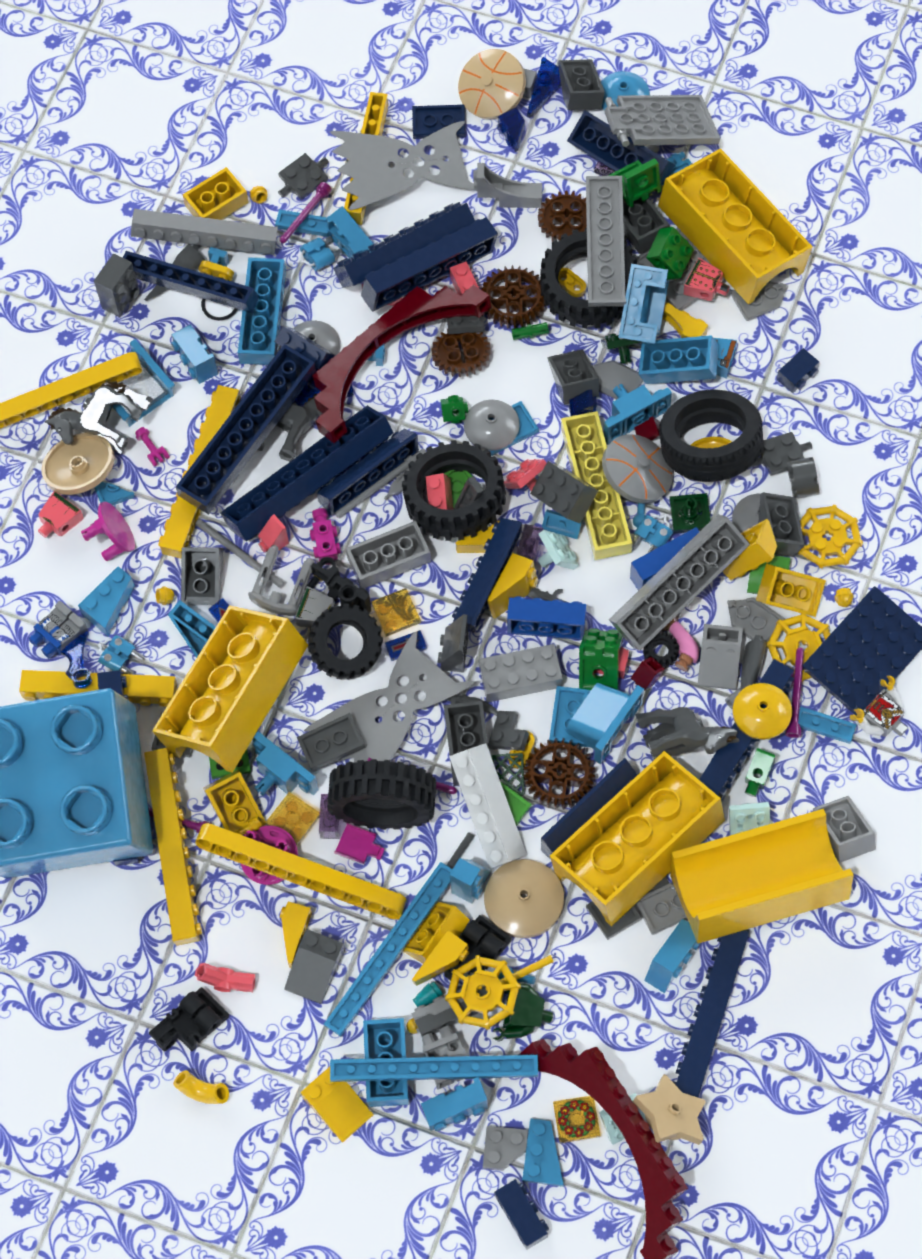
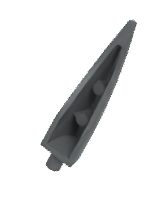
(187, 258)
(752, 661)

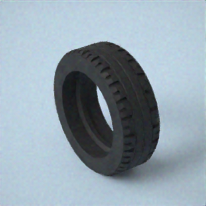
(718, 462)

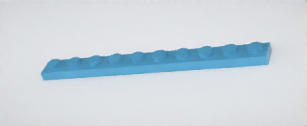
(389, 950)
(433, 1068)

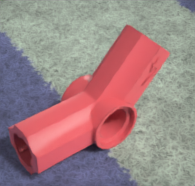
(225, 978)

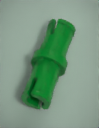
(530, 331)

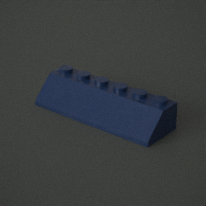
(598, 141)
(368, 470)
(488, 572)
(587, 806)

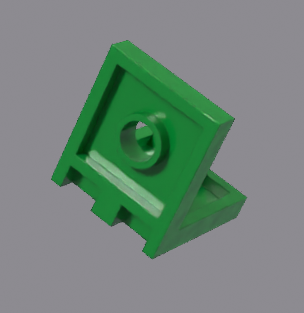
(639, 180)
(599, 651)

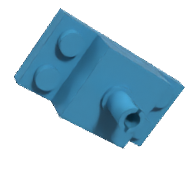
(634, 409)
(280, 769)

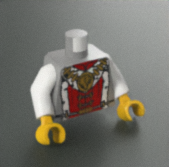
(883, 712)

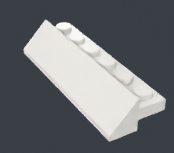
(487, 805)

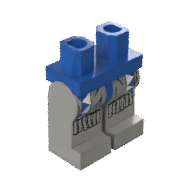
(57, 630)

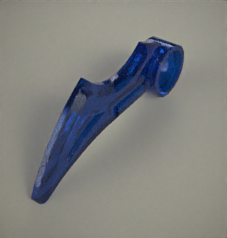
(75, 653)

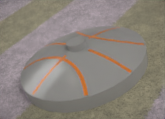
(637, 469)

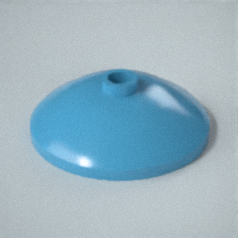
(615, 81)

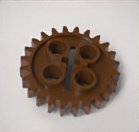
(565, 217)
(448, 356)

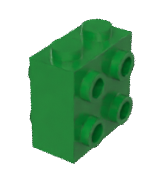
(670, 252)

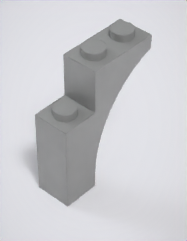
(507, 191)

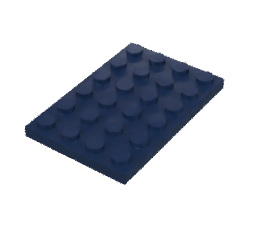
(864, 649)

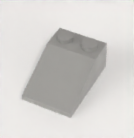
(847, 829)

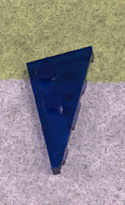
(545, 86)

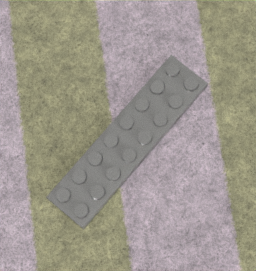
(605, 241)

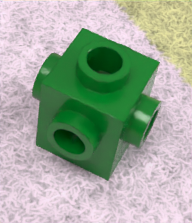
(453, 409)

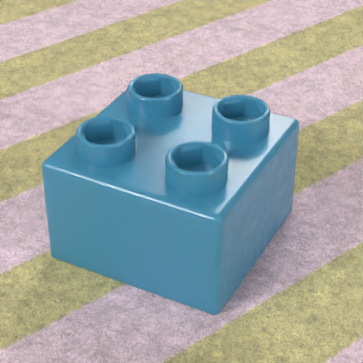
(71, 784)

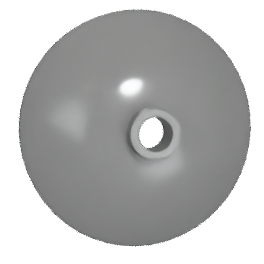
(323, 333)
(491, 433)
(746, 512)

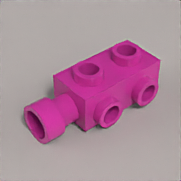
(325, 538)

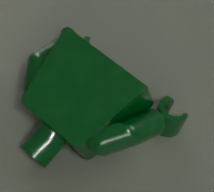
(527, 1016)

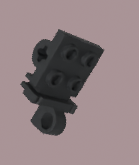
(341, 587)
(483, 940)
(190, 1022)

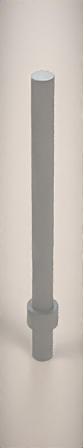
(379, 484)
(238, 552)

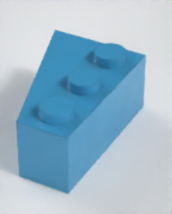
(346, 232)
(194, 354)
(107, 600)
(191, 626)
(468, 879)
(672, 956)
(455, 1106)

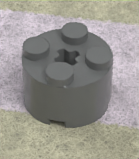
(803, 477)

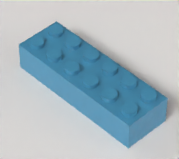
(263, 325)

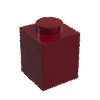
(647, 673)

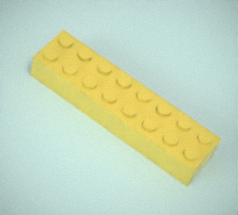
(605, 516)

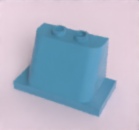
(644, 303)
(603, 716)

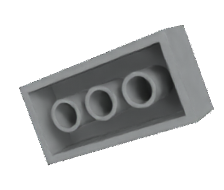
(388, 554)
(520, 673)

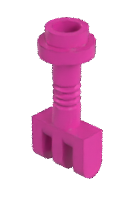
(142, 434)

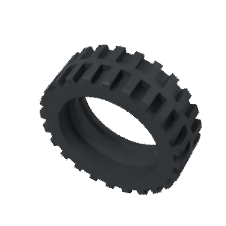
(561, 302)
(457, 521)
(381, 794)

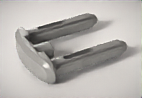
(273, 603)

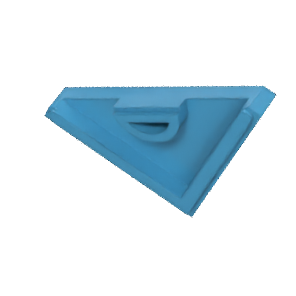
(112, 494)

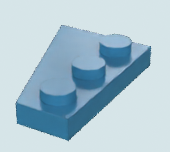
(541, 1155)

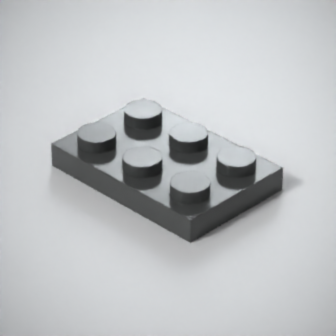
(330, 742)

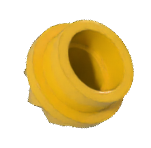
(258, 194)
(164, 595)
(844, 597)

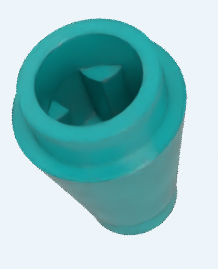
(427, 994)

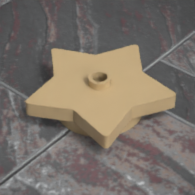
(671, 1112)

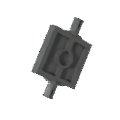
(302, 176)
(779, 451)

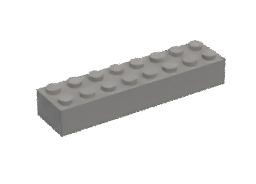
(679, 582)

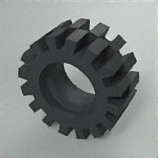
(665, 640)

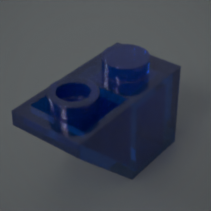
(512, 127)
(582, 403)

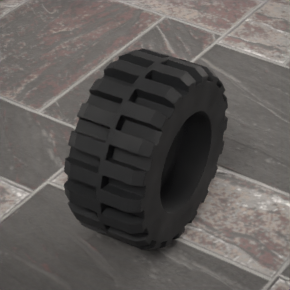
(327, 660)

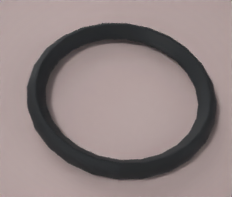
(214, 317)

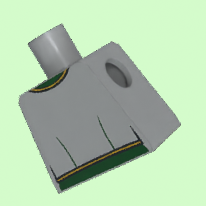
(312, 606)

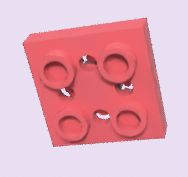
(525, 474)

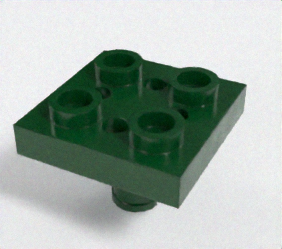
(612, 341)
(688, 508)

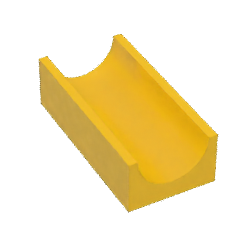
(733, 224)
(231, 686)
(632, 837)
(759, 876)

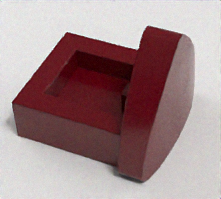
(648, 429)

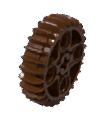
(514, 296)
(559, 765)

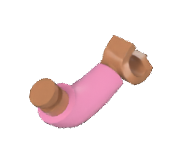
(688, 647)

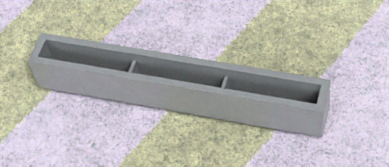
(203, 231)

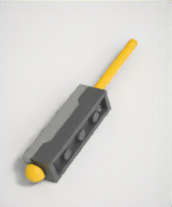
(440, 1014)

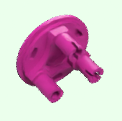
(115, 527)
(274, 837)

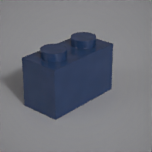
(798, 371)

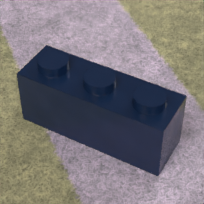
(304, 346)
(521, 1214)

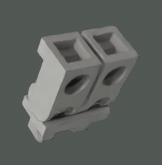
(446, 1047)

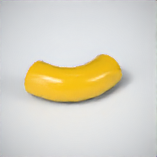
(200, 1090)

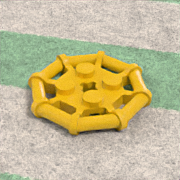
(836, 530)
(797, 636)
(489, 1001)

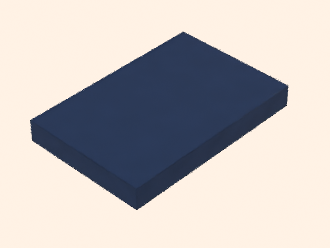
(435, 117)

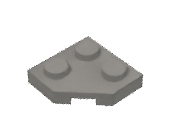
(503, 1147)

